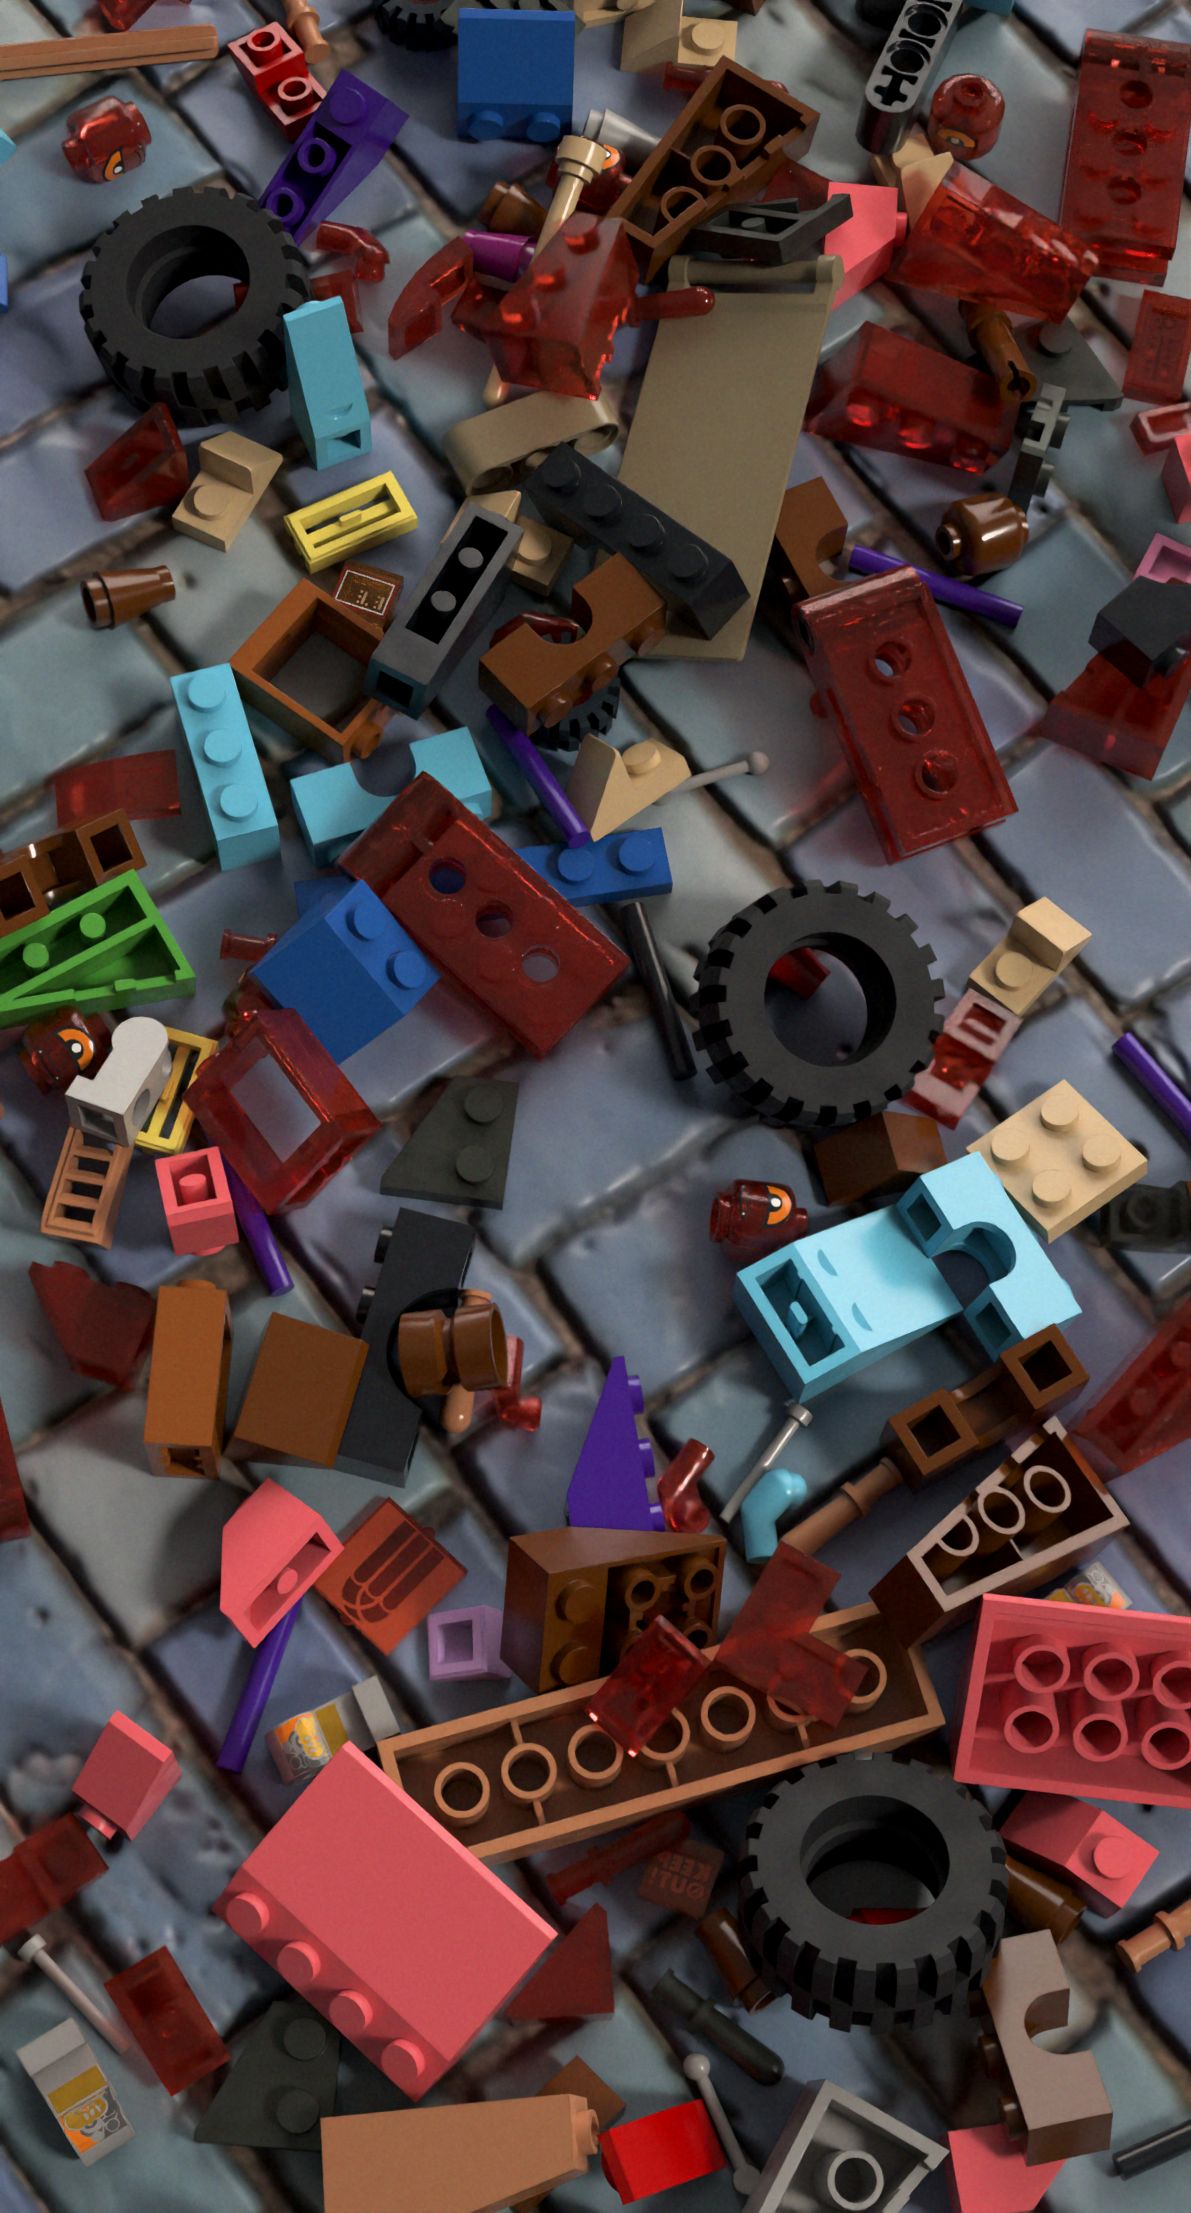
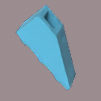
(326, 383)

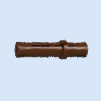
(992, 336)

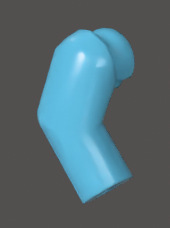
(763, 1506)

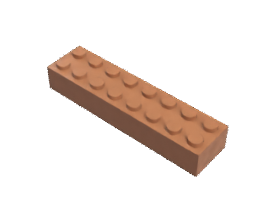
(553, 1777)

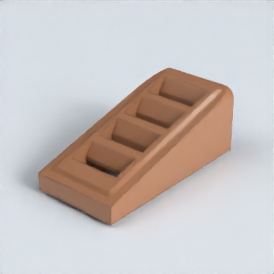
(54, 1219)

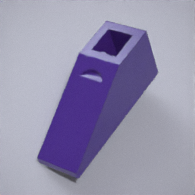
(332, 155)
(613, 1464)

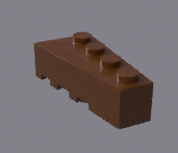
(712, 156)

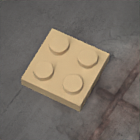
(1059, 1160)

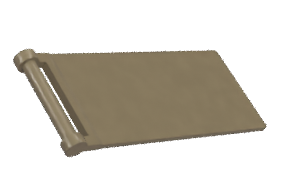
(725, 422)

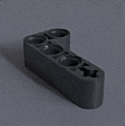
(906, 66)

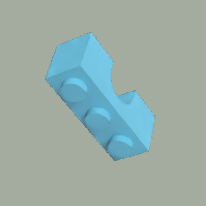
(226, 766)
(337, 810)
(970, 1212)

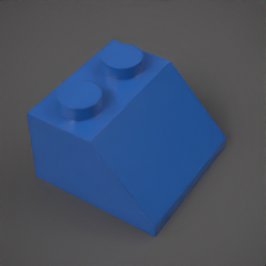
(515, 74)
(346, 970)

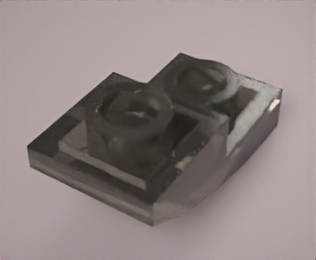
(1148, 1220)

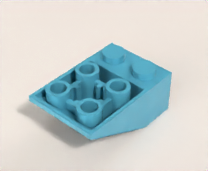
(842, 1300)

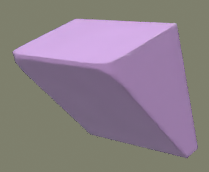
(466, 1645)

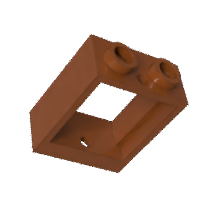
(278, 639)
(189, 1381)

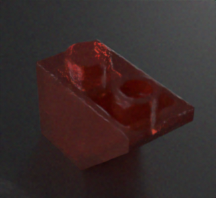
(98, 1326)

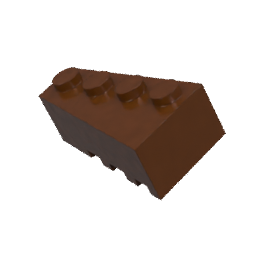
(1008, 1536)

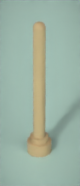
(578, 163)

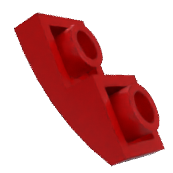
(278, 78)
(660, 2151)

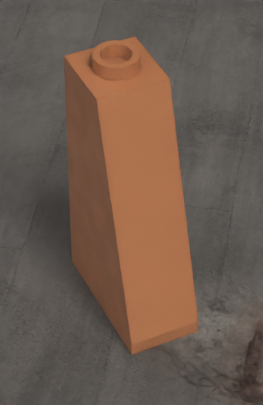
(456, 2155)

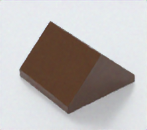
(296, 1395)

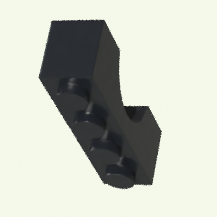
(604, 512)
(1145, 630)
(421, 1270)

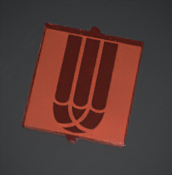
(389, 1576)

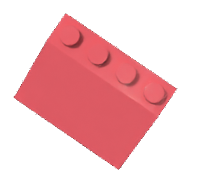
(1075, 1702)
(383, 1921)

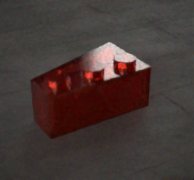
(993, 251)
(564, 309)
(911, 403)
(1116, 720)
(1142, 1402)

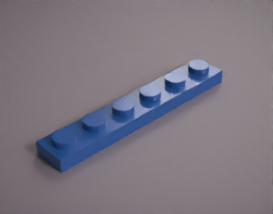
(597, 873)

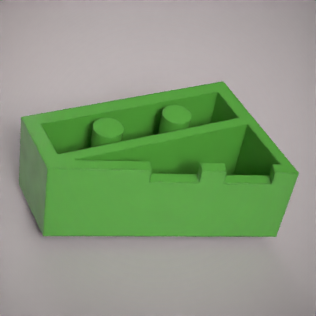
(92, 954)

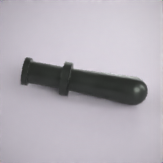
(736, 2043)

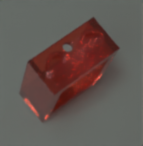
(343, 1114)

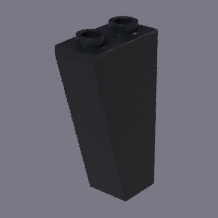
(445, 612)

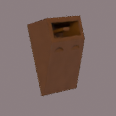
(590, 1594)

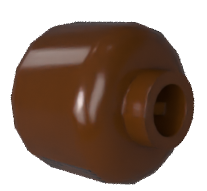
(982, 534)

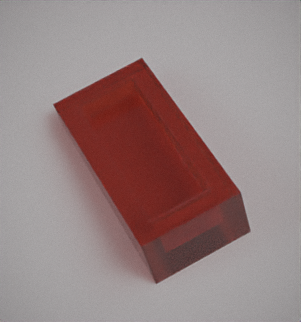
(1158, 427)

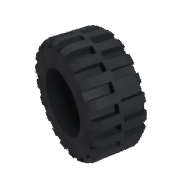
(162, 249)
(895, 992)
(855, 1968)

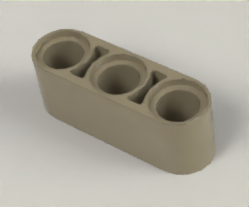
(514, 439)

